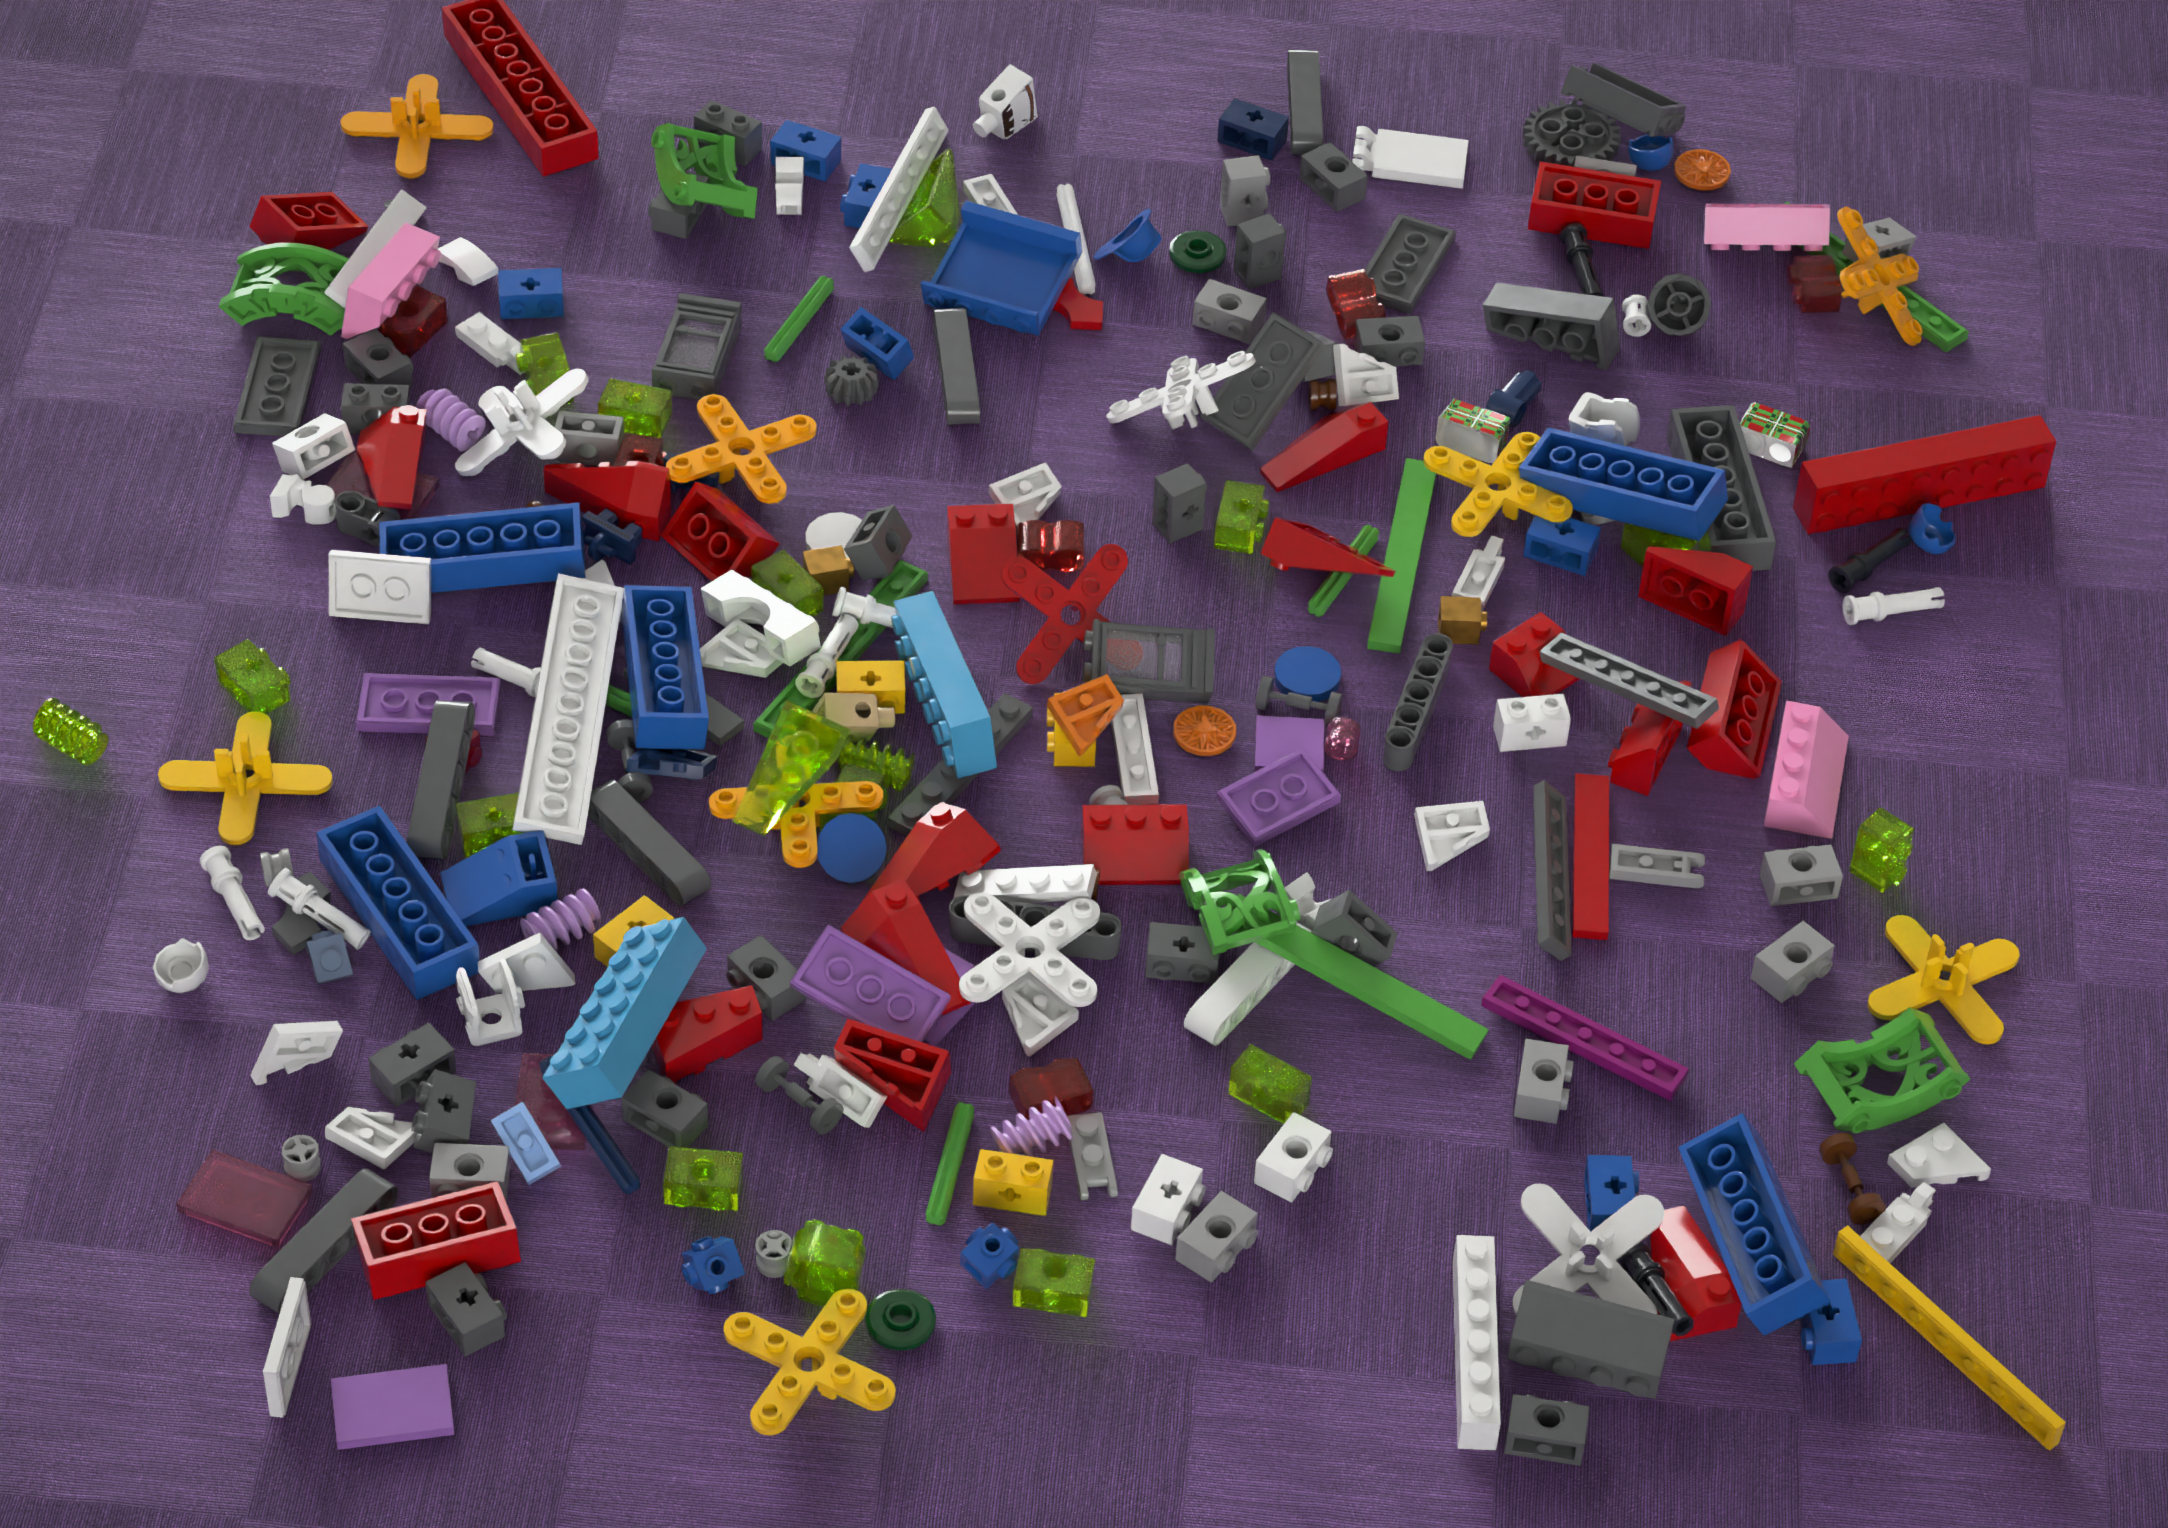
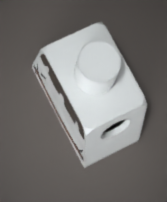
(1007, 104)

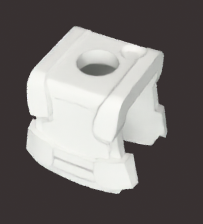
(1605, 419)
(504, 1004)

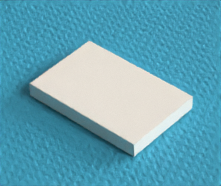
(379, 587)
(287, 1347)

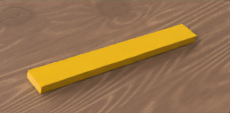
(1949, 1338)

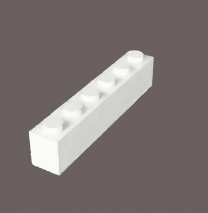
(1476, 1343)

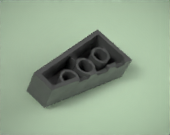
(1555, 319)

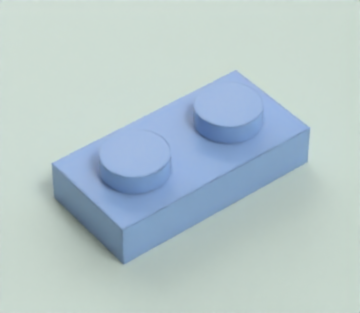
(525, 1143)

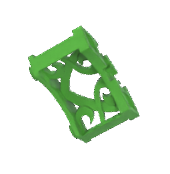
(719, 157)
(260, 295)
(1219, 924)
(1833, 1063)

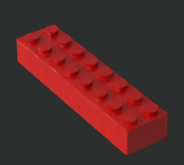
(520, 84)
(1932, 470)

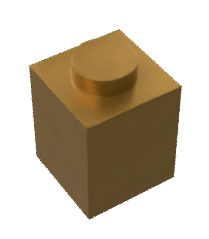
(829, 568)
(1461, 619)

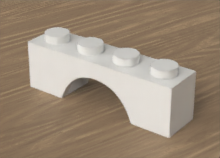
(787, 630)

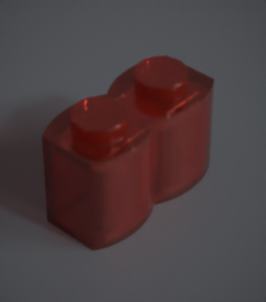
(1815, 284)
(1352, 299)
(1052, 544)
(1060, 1079)

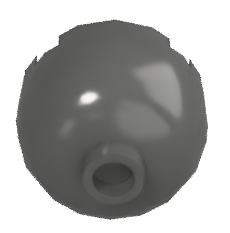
(1679, 305)

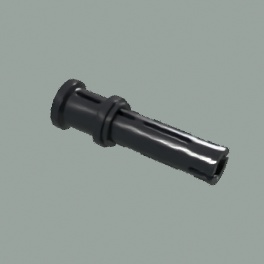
(1580, 255)
(1861, 565)
(1650, 1278)

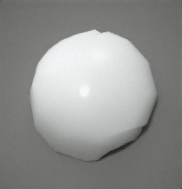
(181, 966)

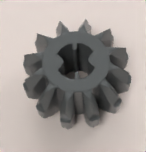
(851, 380)

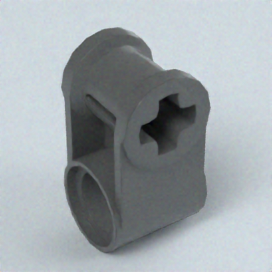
(361, 516)

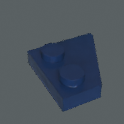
(672, 762)

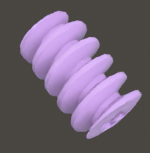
(452, 418)
(563, 918)
(1033, 1131)

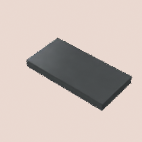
(1408, 261)
(277, 386)
(1256, 395)

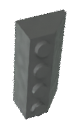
(1590, 1339)

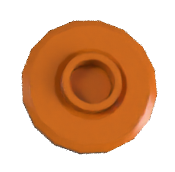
(1702, 169)
(1204, 730)

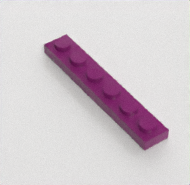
(1585, 1037)

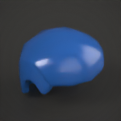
(1651, 152)
(1930, 531)

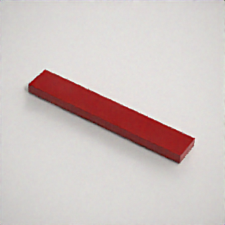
(1590, 857)

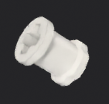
(1636, 315)

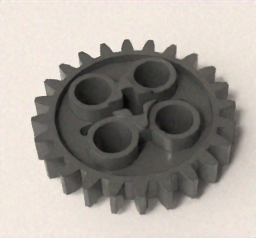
(1569, 132)

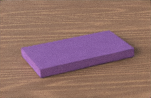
(407, 701)
(868, 987)

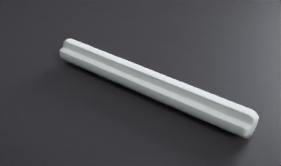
(1071, 221)

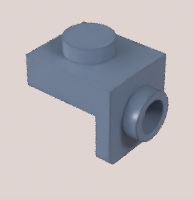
(328, 957)

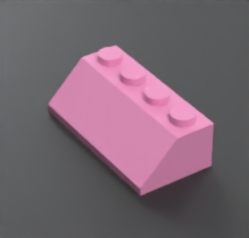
(1767, 225)
(389, 279)
(1806, 772)

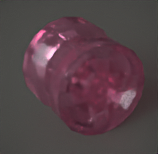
(1342, 738)

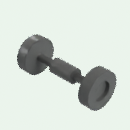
(1265, 693)
(621, 737)
(774, 1073)

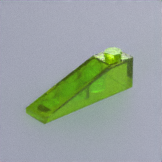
(934, 207)
(792, 760)

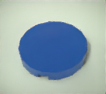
(1307, 672)
(851, 848)

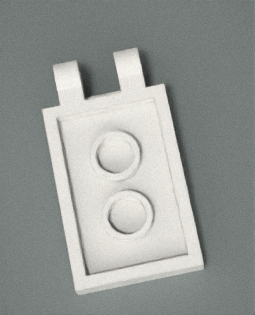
(1411, 157)

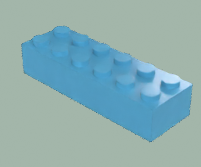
(943, 685)
(624, 1013)

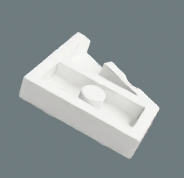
(1363, 378)
(1036, 1012)

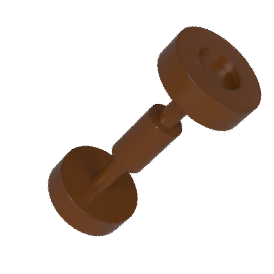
(1866, 1206)

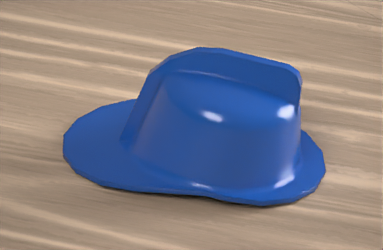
(1135, 241)

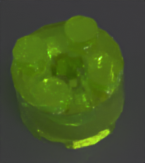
(824, 1261)

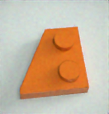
(1086, 711)

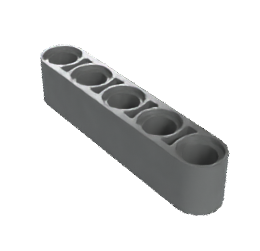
(1304, 101)
(956, 366)
(1417, 702)
(441, 779)
(647, 843)
(1098, 942)
(323, 1238)

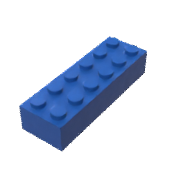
(1627, 483)
(492, 546)
(664, 667)
(398, 902)
(1753, 1224)

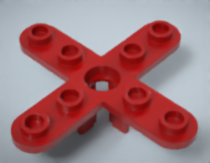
(1050, 599)

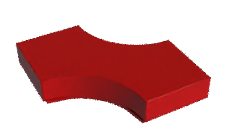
(1078, 309)

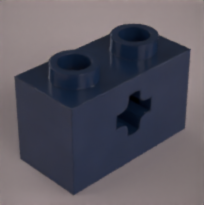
(1253, 129)

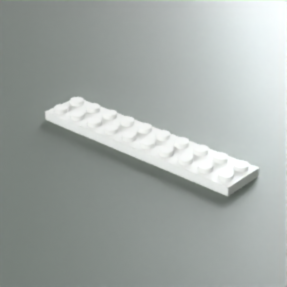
(569, 709)

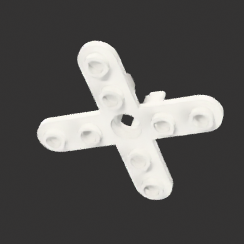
(1182, 387)
(531, 430)
(1015, 936)
(1611, 1238)

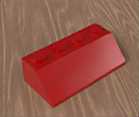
(1608, 204)
(1747, 698)
(428, 1237)

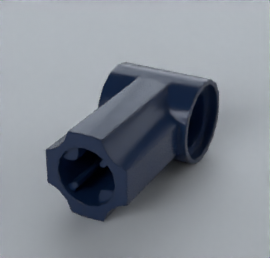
(1515, 397)

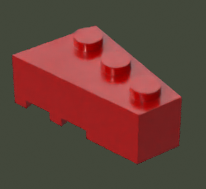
(707, 1030)
(900, 1067)

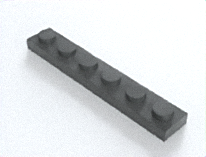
(1629, 680)
(941, 784)
(1552, 871)

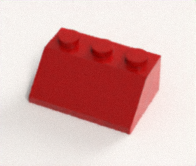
(717, 534)
(1644, 749)
(1136, 843)

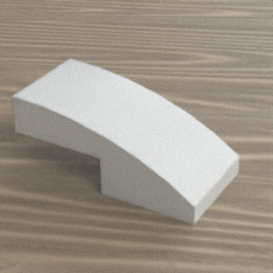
(468, 261)

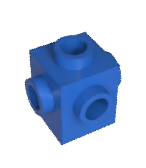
(990, 1254)
(711, 1264)

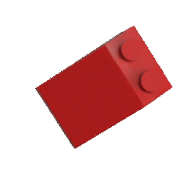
(306, 219)
(978, 547)
(1697, 585)

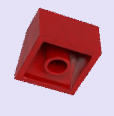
(1518, 660)

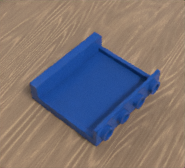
(1004, 268)

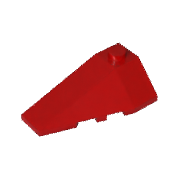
(938, 849)
(1695, 1273)

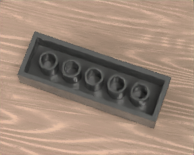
(1716, 440)

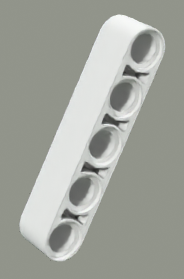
(1236, 993)

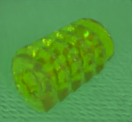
(70, 731)
(896, 768)

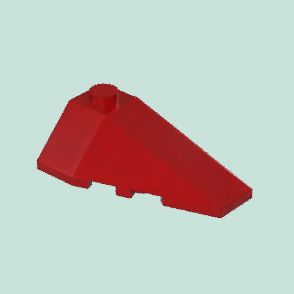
(1328, 446)
(393, 455)
(633, 492)
(1309, 548)
(900, 930)

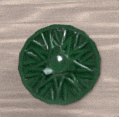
(1197, 251)
(900, 1319)

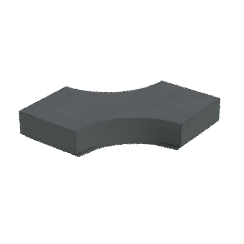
(296, 929)

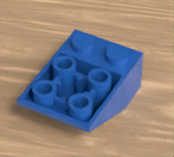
(502, 880)

